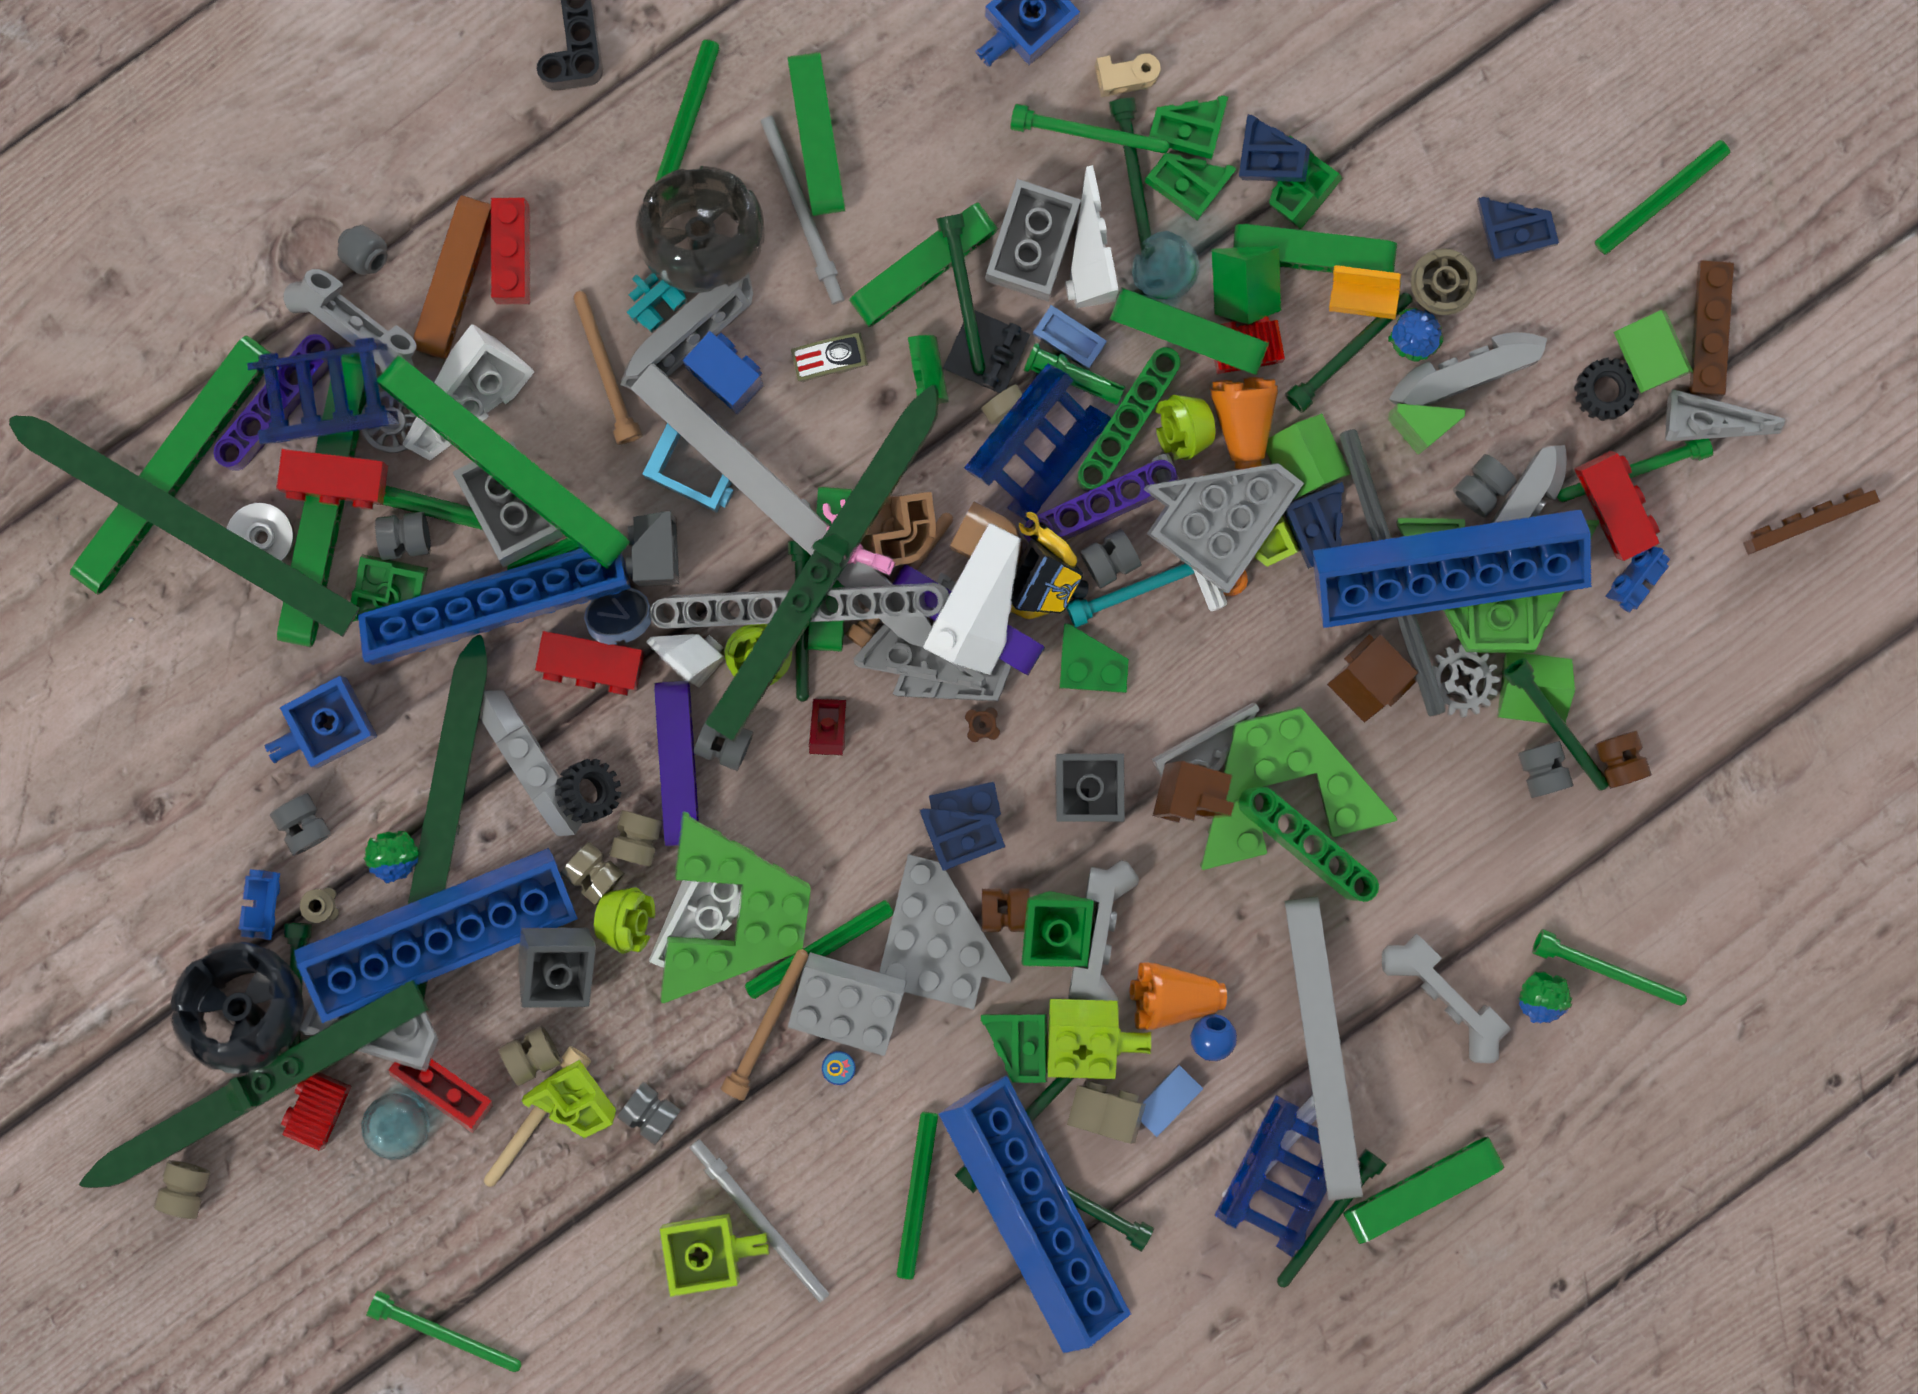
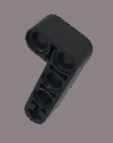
(577, 51)

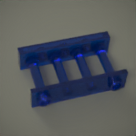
(343, 418)
(1018, 425)
(1251, 1178)

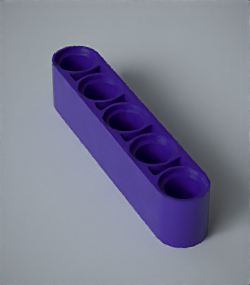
(259, 410)
(1113, 491)
(1019, 650)
(676, 756)

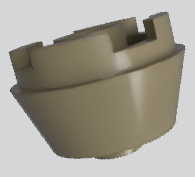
(1444, 281)

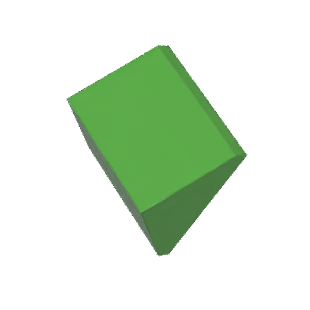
(1653, 351)
(1423, 424)
(1308, 453)
(1554, 679)

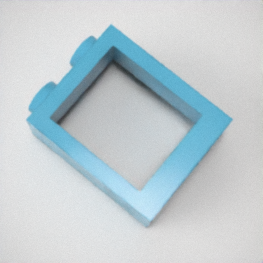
(658, 462)

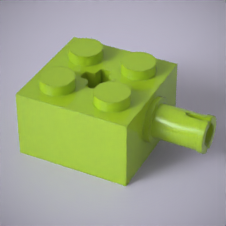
(1087, 1039)
(719, 1267)

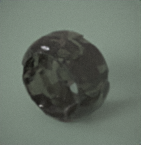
(710, 256)

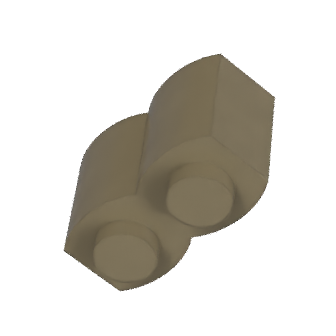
(1106, 1113)

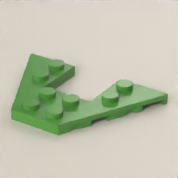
(1499, 625)
(1279, 750)
(768, 919)

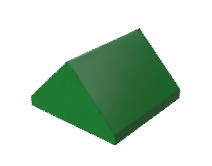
(1246, 282)
(1057, 930)

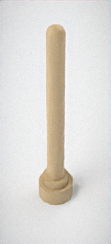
(529, 1125)

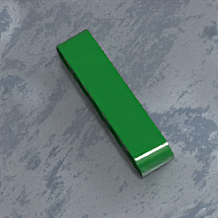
(816, 134)
(1319, 250)
(919, 268)
(1189, 331)
(1134, 404)
(828, 634)
(1293, 841)
(1423, 1190)

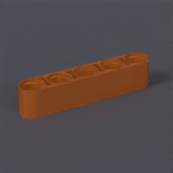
(453, 277)

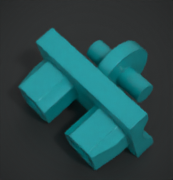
(643, 311)

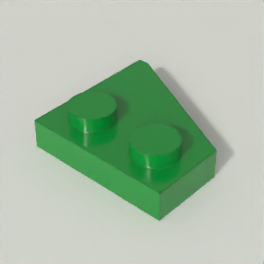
(1190, 126)
(1189, 182)
(1090, 664)
(1020, 1044)

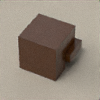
(1373, 677)
(1191, 792)

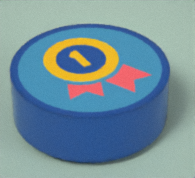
(838, 1068)

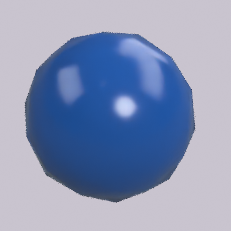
(1213, 1037)

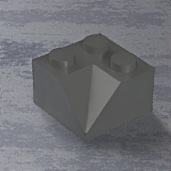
(653, 550)
(1089, 787)
(556, 967)

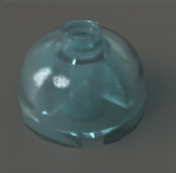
(1166, 266)
(395, 1126)

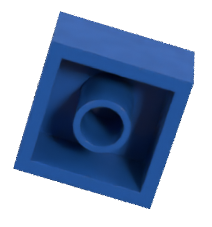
(724, 372)

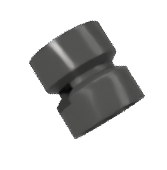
(1488, 482)
(403, 535)
(1110, 558)
(730, 754)
(1545, 769)
(298, 812)
(649, 1113)

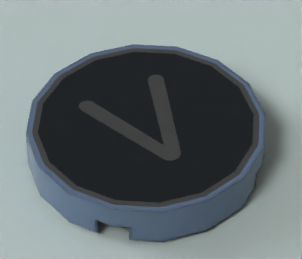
(618, 616)

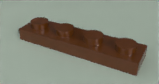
(1711, 328)
(1822, 514)

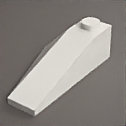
(1092, 266)
(478, 377)
(977, 611)
(689, 655)
(698, 912)

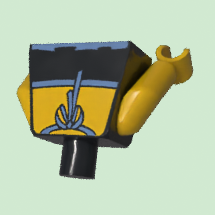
(1045, 574)

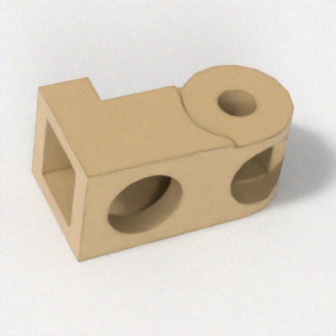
(1126, 76)

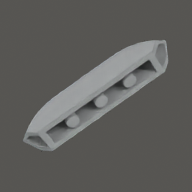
(687, 328)
(1509, 354)
(1541, 478)
(526, 759)

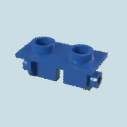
(1628, 586)
(263, 889)

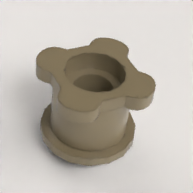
(328, 909)

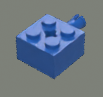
(1026, 35)
(306, 720)

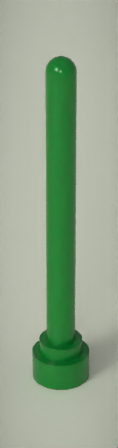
(1024, 118)
(1694, 449)
(1548, 945)
(384, 1308)

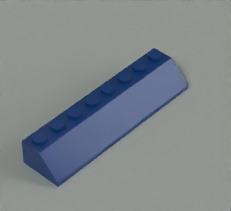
(1453, 568)
(487, 604)
(434, 935)
(1035, 1215)

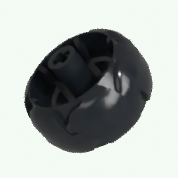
(255, 1034)

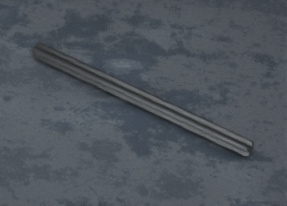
(1379, 531)

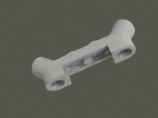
(321, 297)
(1105, 888)
(1418, 959)

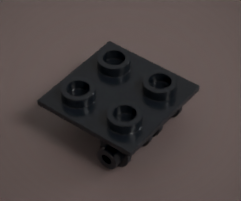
(1001, 350)

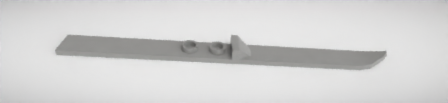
(762, 487)

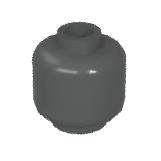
(362, 250)

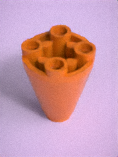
(1245, 417)
(1173, 996)

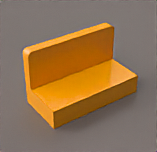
(1365, 292)

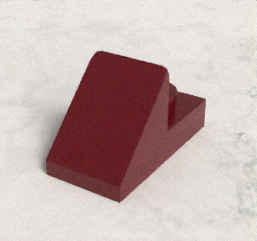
(827, 727)

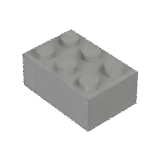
(1032, 240)
(506, 520)
(847, 1004)

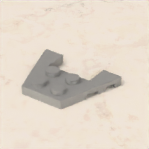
(923, 688)

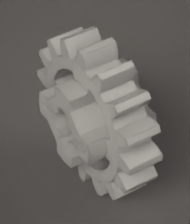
(1468, 696)

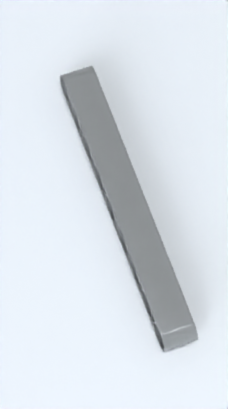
(751, 612)
(1323, 1049)

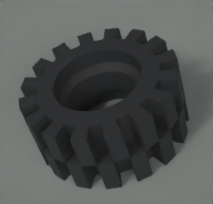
(1588, 398)
(573, 799)

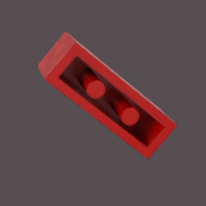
(510, 251)
(332, 478)
(1618, 505)
(589, 663)
(445, 1092)

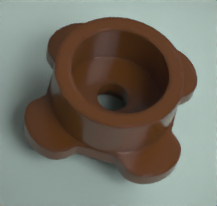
(975, 731)

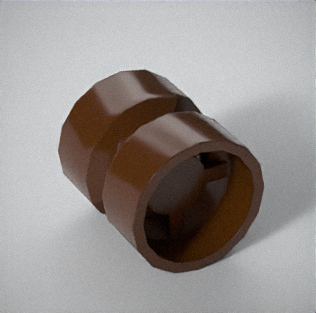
(1619, 771)
(1016, 910)

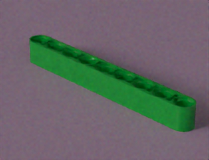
(502, 461)
(172, 463)
(320, 521)

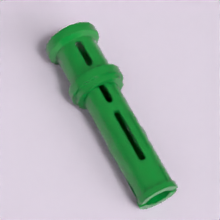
(1083, 379)

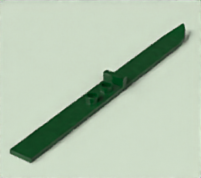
(185, 523)
(825, 565)
(450, 774)
(257, 1087)

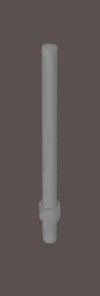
(825, 269)
(717, 1170)

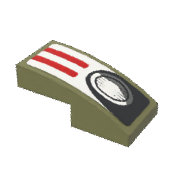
(829, 357)

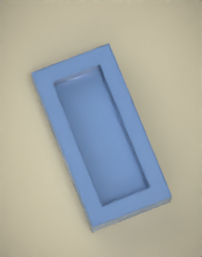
(1069, 337)
(1169, 1099)

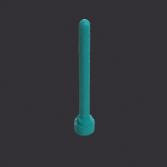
(1082, 610)

